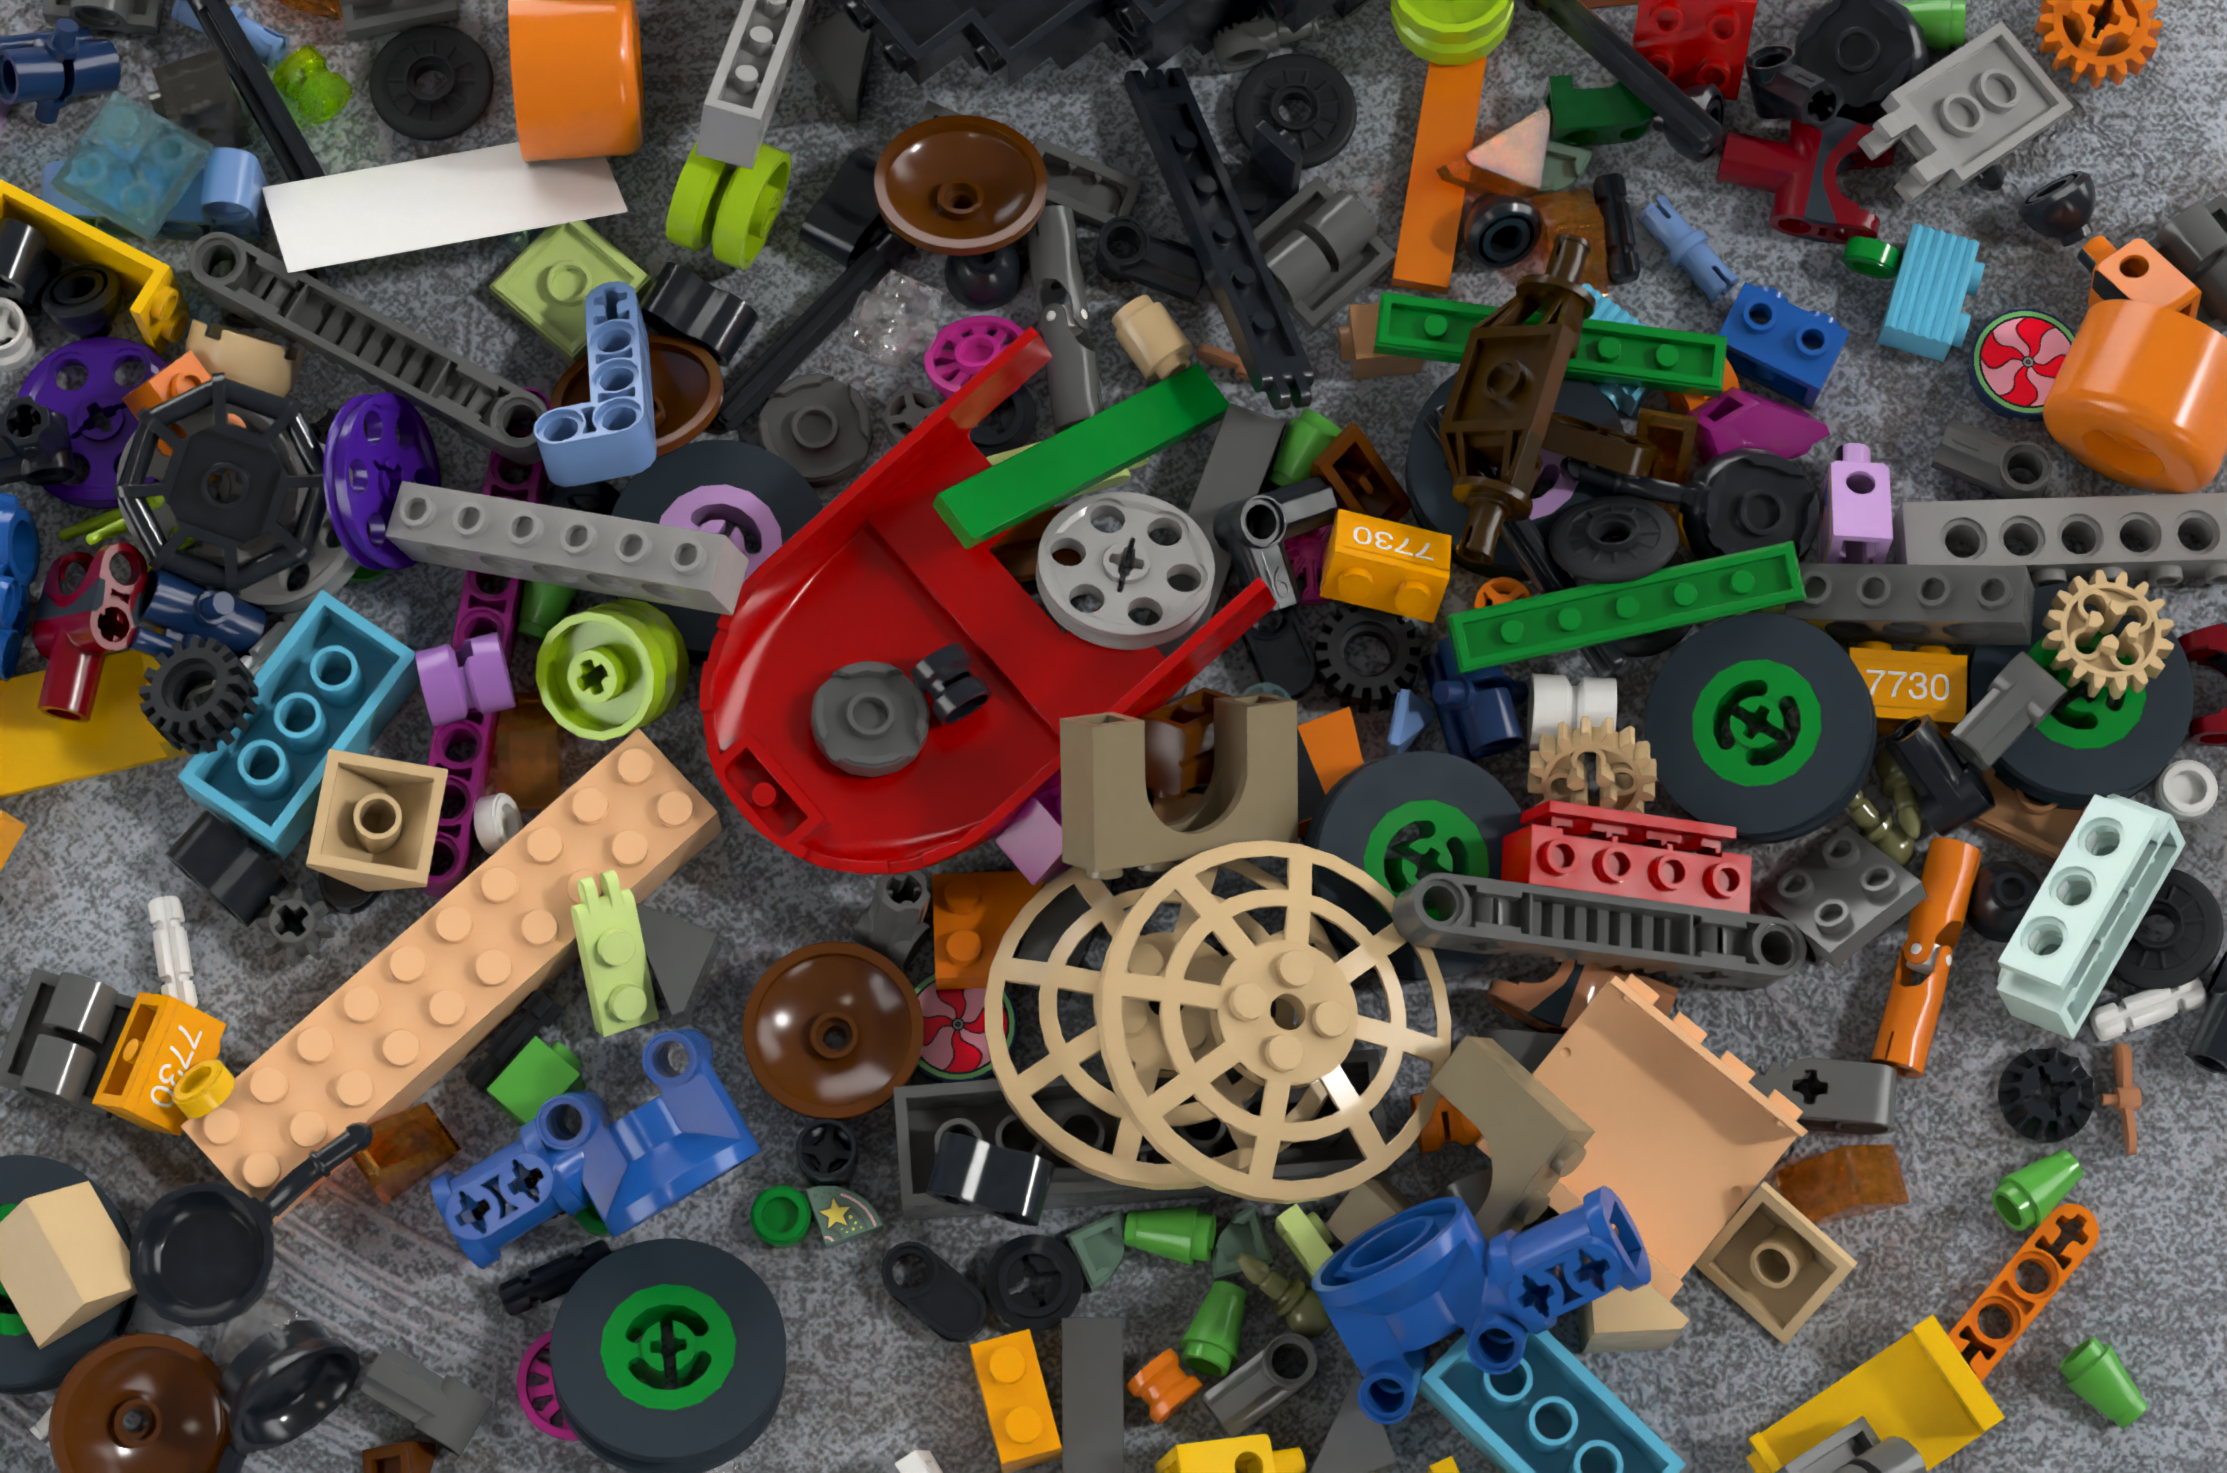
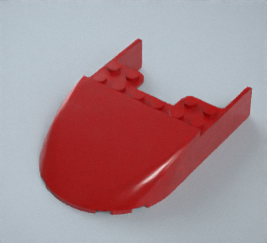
(891, 586)

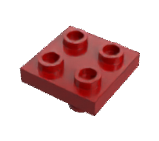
(1696, 40)

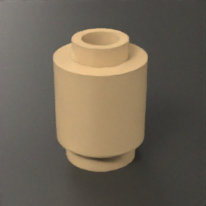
(1152, 338)

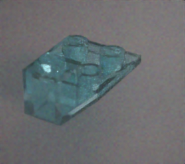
(132, 166)

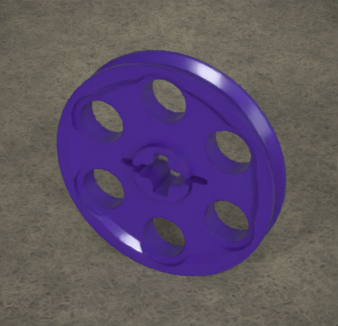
(98, 394)
(377, 472)

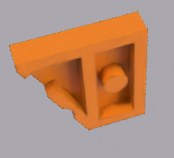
(970, 921)

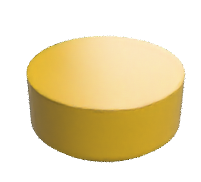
(203, 1088)

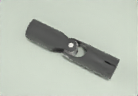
(1065, 328)

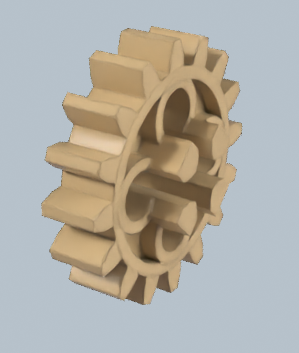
(2101, 668)
(1614, 754)

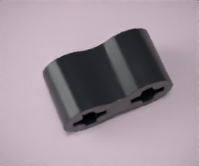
(846, 213)
(25, 265)
(692, 309)
(226, 868)
(990, 1179)

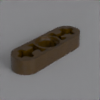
(1599, 445)

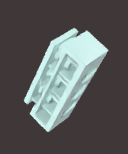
(2087, 912)

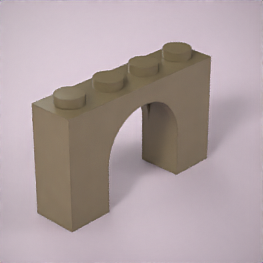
(1247, 800)
(1525, 1126)

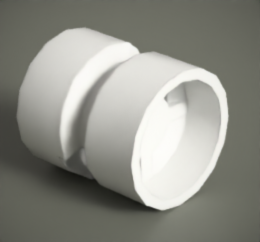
(1555, 700)

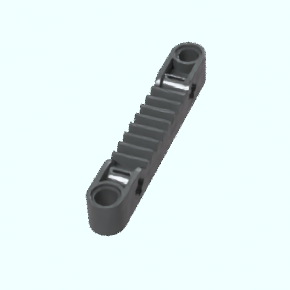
(368, 345)
(1599, 928)
(1849, 1093)

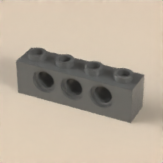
(1918, 603)

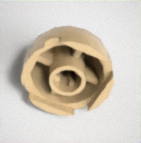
(245, 357)

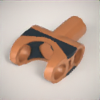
(1560, 999)

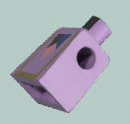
(1854, 509)

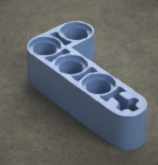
(220, 199)
(617, 428)

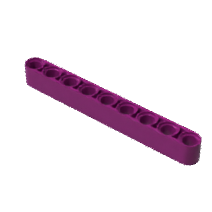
(477, 614)

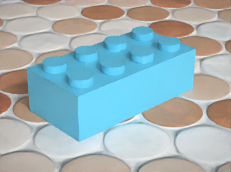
(320, 690)
(1543, 1414)

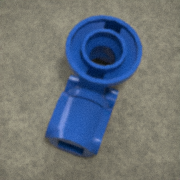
(621, 1166)
(1436, 1272)

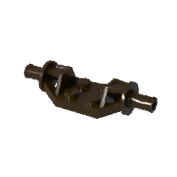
(1509, 394)

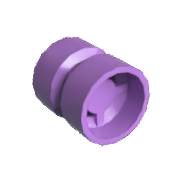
(465, 679)

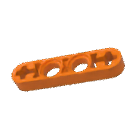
(2017, 1303)

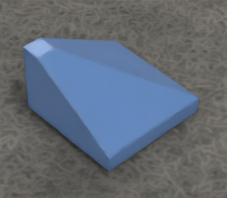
(1409, 720)

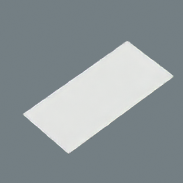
(434, 204)

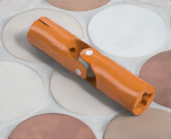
(1932, 935)

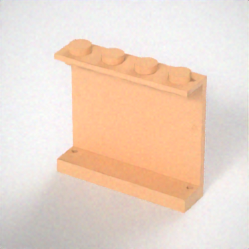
(1670, 1122)

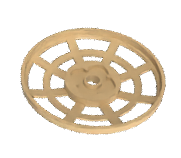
(1140, 1026)
(1250, 1037)

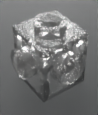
(896, 319)

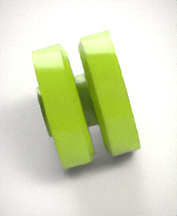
(1451, 29)
(728, 205)
(612, 669)

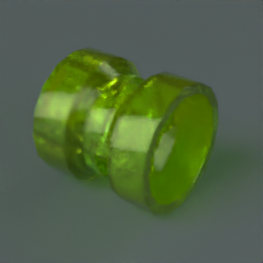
(314, 87)

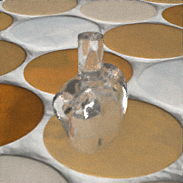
(264, 1316)

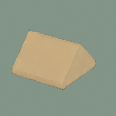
(376, 821)
(63, 1261)
(1775, 1263)
(1629, 1321)

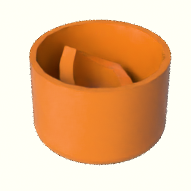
(577, 78)
(2143, 397)

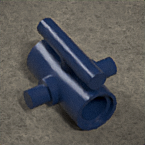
(56, 66)
(191, 611)
(1474, 706)

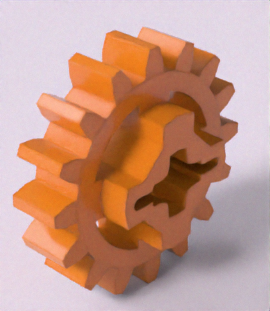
(2126, 37)

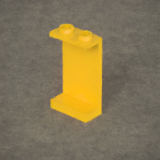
(160, 305)
(53, 752)
(1906, 1391)

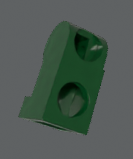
(1594, 114)

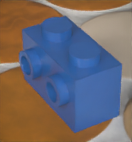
(1781, 343)

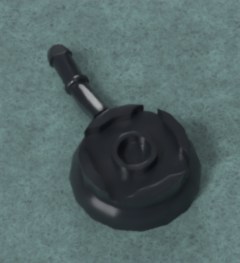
(1869, 54)
(1731, 504)
(211, 1247)
(283, 1389)

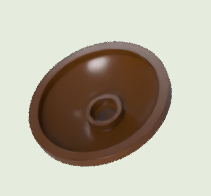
(960, 185)
(684, 389)
(827, 991)
(170, 1384)

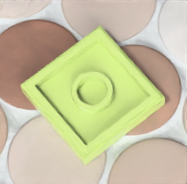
(555, 275)

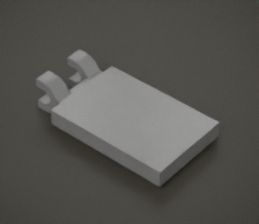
(1967, 112)

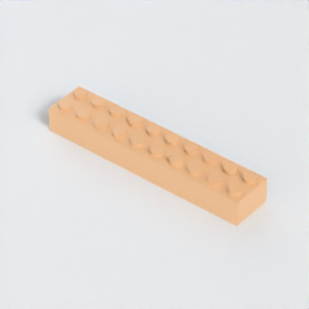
(455, 970)

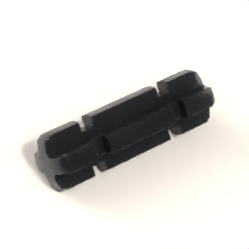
(1619, 234)
(513, 1038)
(550, 1279)

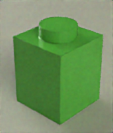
(535, 1077)

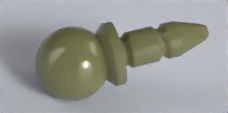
(1899, 789)
(1881, 831)
(1299, 1305)

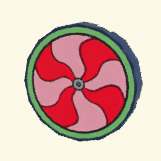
(2018, 362)
(955, 1032)

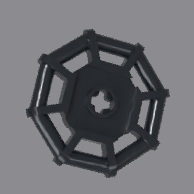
(195, 501)

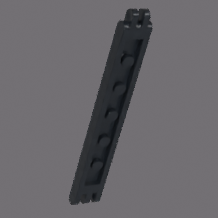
(1221, 236)

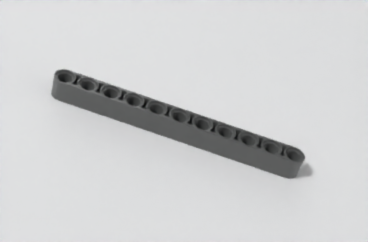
(1233, 473)

